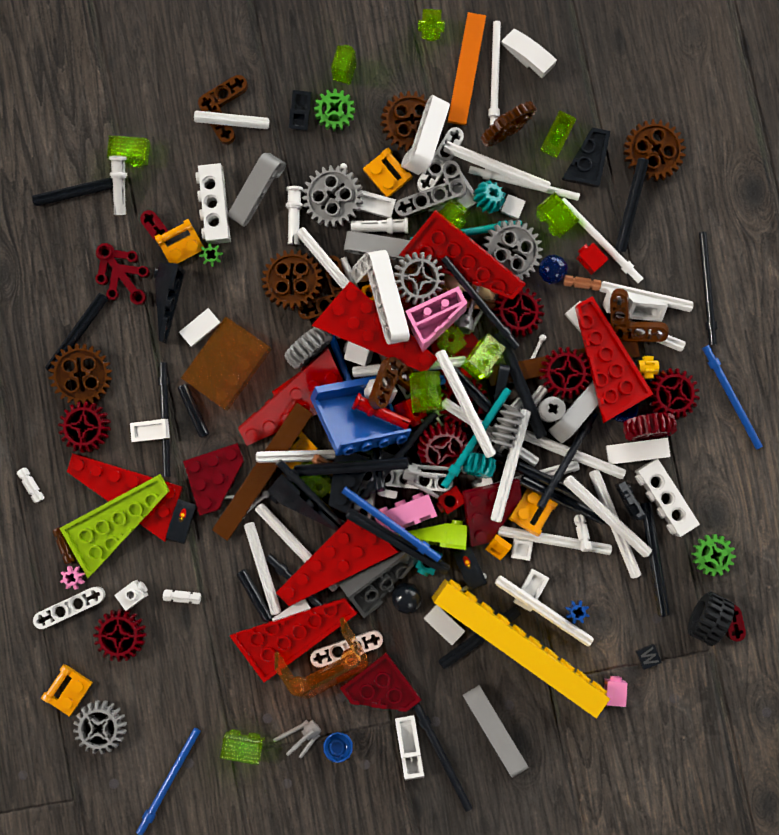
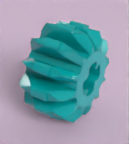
(489, 196)
(479, 465)

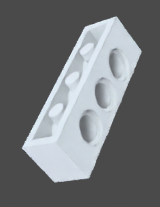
(215, 174)
(686, 520)

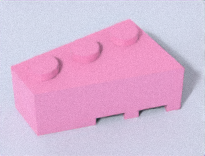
(435, 316)
(410, 512)

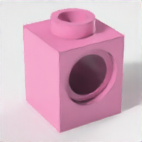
(616, 691)

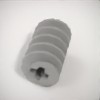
(556, 414)
(507, 426)

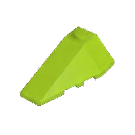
(443, 535)

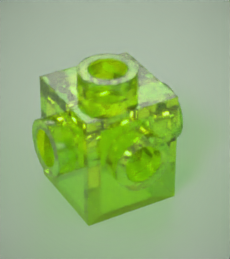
(431, 24)
(451, 347)

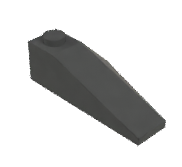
(372, 584)

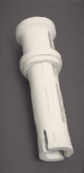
(118, 174)
(294, 205)
(389, 225)

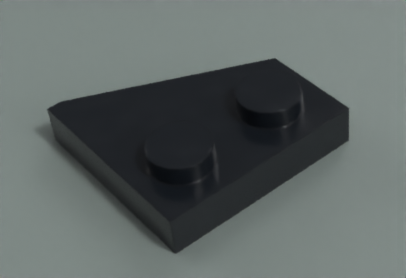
(631, 504)

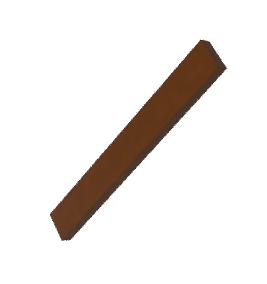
(531, 367)
(261, 473)

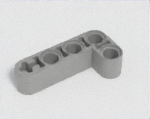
(255, 188)
(429, 194)
(575, 414)

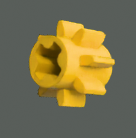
(648, 367)

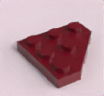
(213, 476)
(479, 507)
(381, 687)

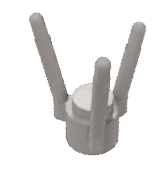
(466, 322)
(414, 472)
(310, 731)

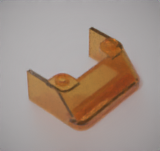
(351, 663)

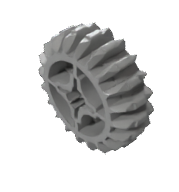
(418, 270)
(307, 347)
(105, 732)

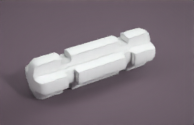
(30, 485)
(582, 532)
(182, 596)

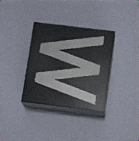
(648, 656)

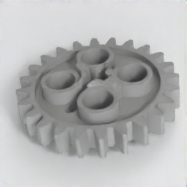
(320, 186)
(518, 235)

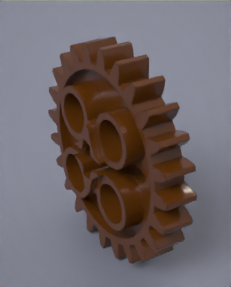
(408, 105)
(508, 124)
(668, 141)
(310, 278)
(62, 376)

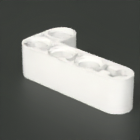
(427, 136)

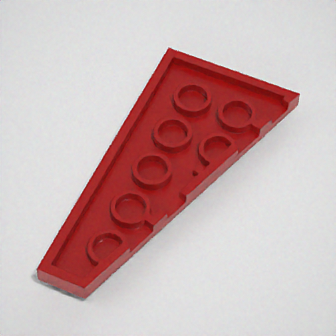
(356, 320)
(613, 372)
(298, 390)
(290, 635)

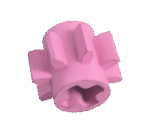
(77, 575)

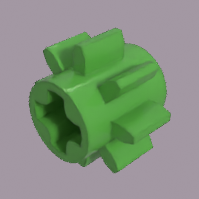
(211, 259)

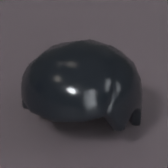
(406, 598)

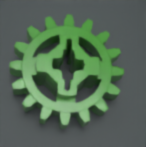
(339, 117)
(716, 562)

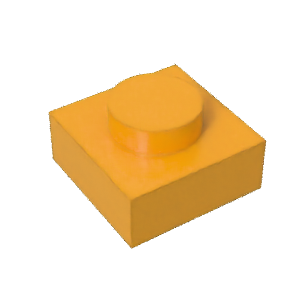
(498, 547)

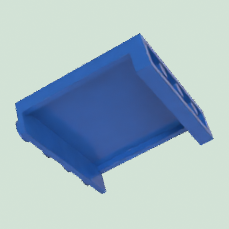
(349, 428)

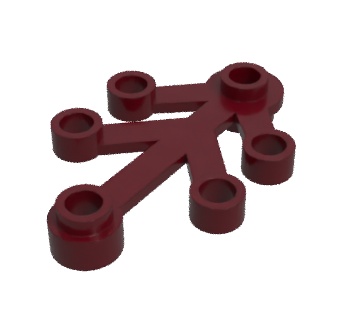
(119, 271)

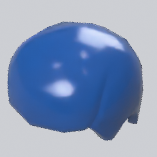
(338, 747)

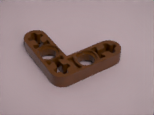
(216, 102)
(335, 291)
(625, 323)
(392, 377)

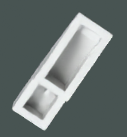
(529, 52)
(639, 307)
(638, 451)
(409, 748)

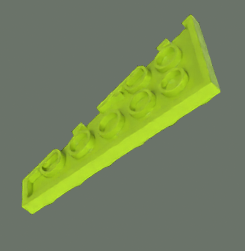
(106, 527)

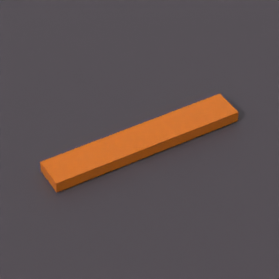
(466, 69)

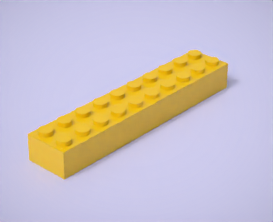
(524, 650)

